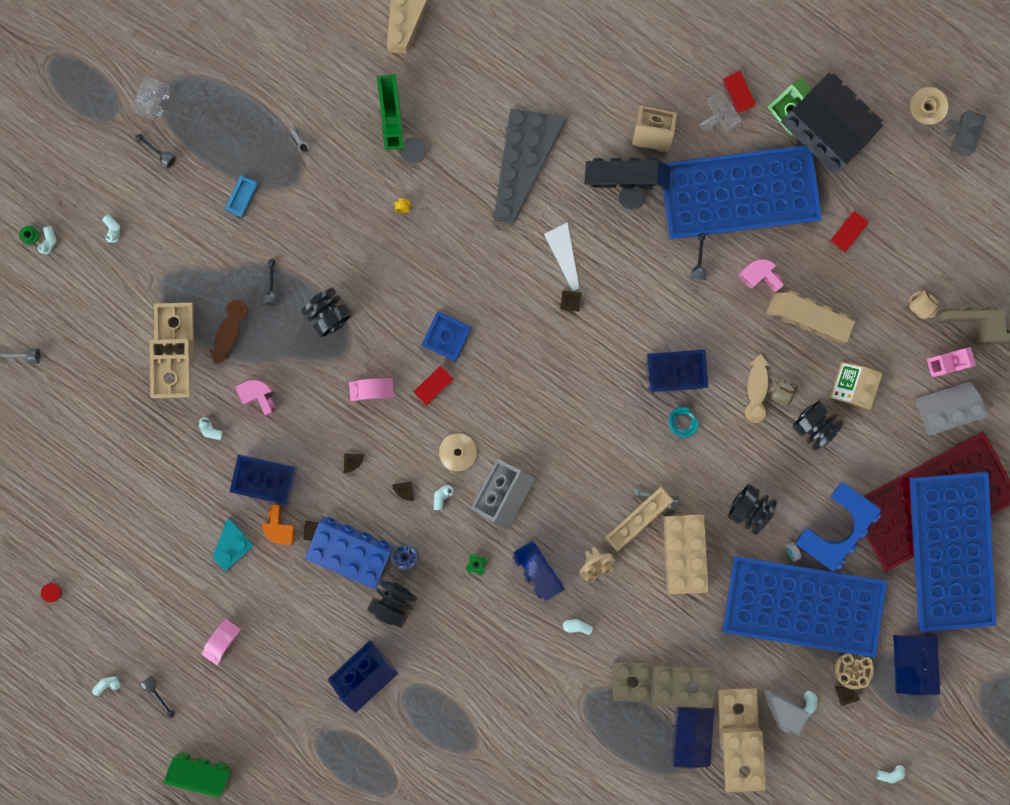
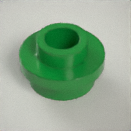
(34, 235)

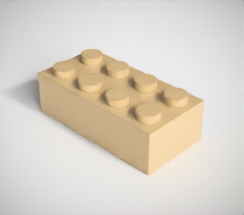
(685, 554)

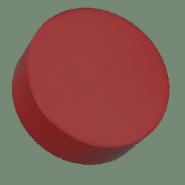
(51, 592)

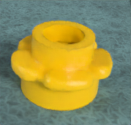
(402, 205)

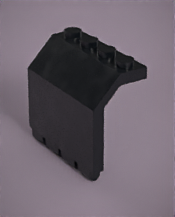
(832, 123)

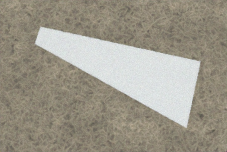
(561, 246)

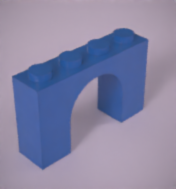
(833, 552)

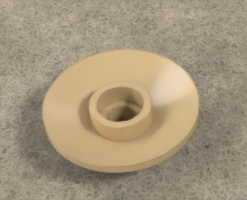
(935, 99)
(461, 442)

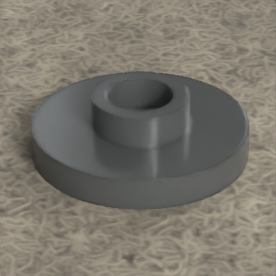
(413, 150)
(631, 198)

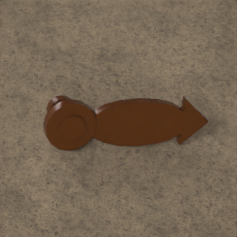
(228, 330)

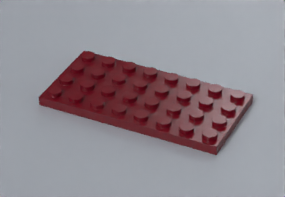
(893, 533)

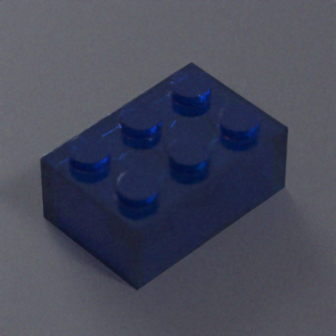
(676, 371)
(263, 479)

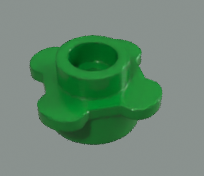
(481, 562)

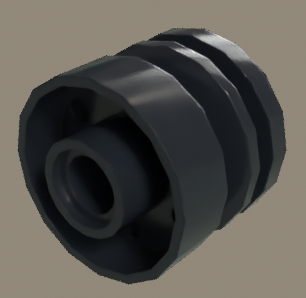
(328, 314)
(815, 422)
(749, 507)
(391, 605)

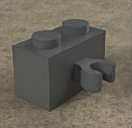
(966, 133)

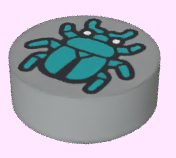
(793, 551)

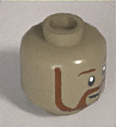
(784, 392)

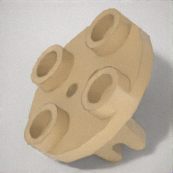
(596, 565)

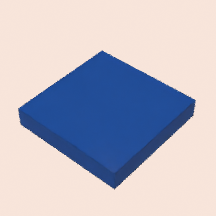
(446, 336)

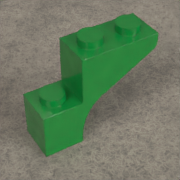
(390, 112)

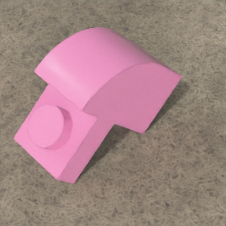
(761, 270)
(951, 362)
(371, 389)
(256, 390)
(220, 641)

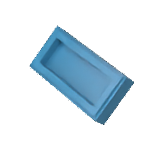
(241, 196)

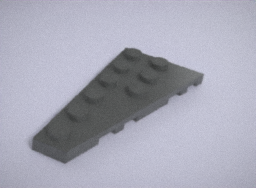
(525, 151)

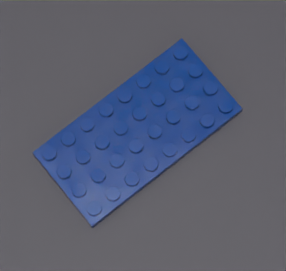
(741, 192)
(953, 551)
(804, 606)

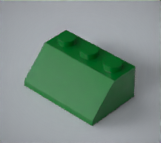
(198, 775)

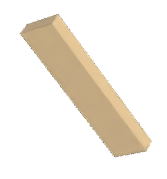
(639, 519)

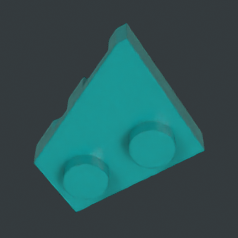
(231, 545)

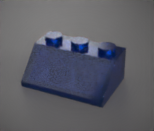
(538, 570)
(916, 664)
(362, 676)
(692, 737)

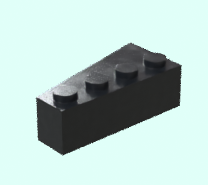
(627, 173)

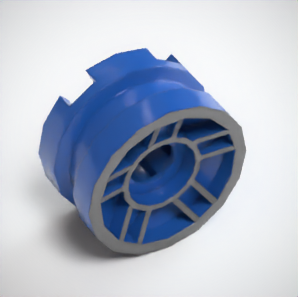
(397, 560)

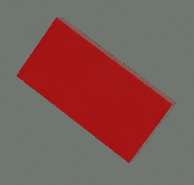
(739, 92)
(849, 231)
(433, 385)

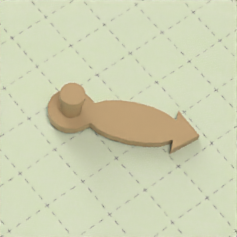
(757, 390)

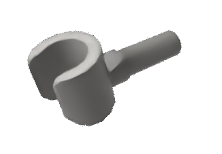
(299, 140)

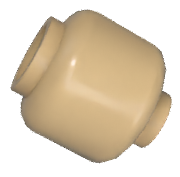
(923, 304)

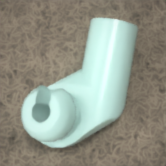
(114, 229)
(50, 241)
(208, 430)
(440, 495)
(576, 625)
(104, 683)
(811, 702)
(892, 777)

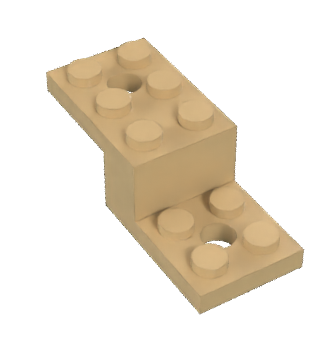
(172, 350)
(741, 740)

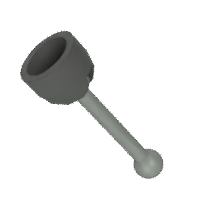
(31, 355)
(672, 507)

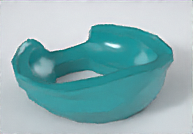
(687, 432)

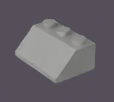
(951, 408)
(502, 493)
(787, 714)

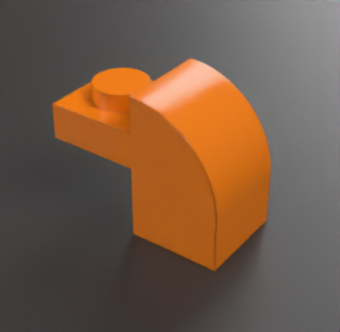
(275, 531)

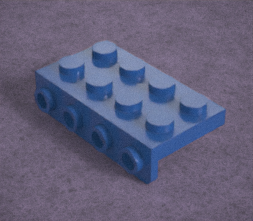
(349, 552)

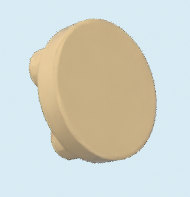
(853, 670)

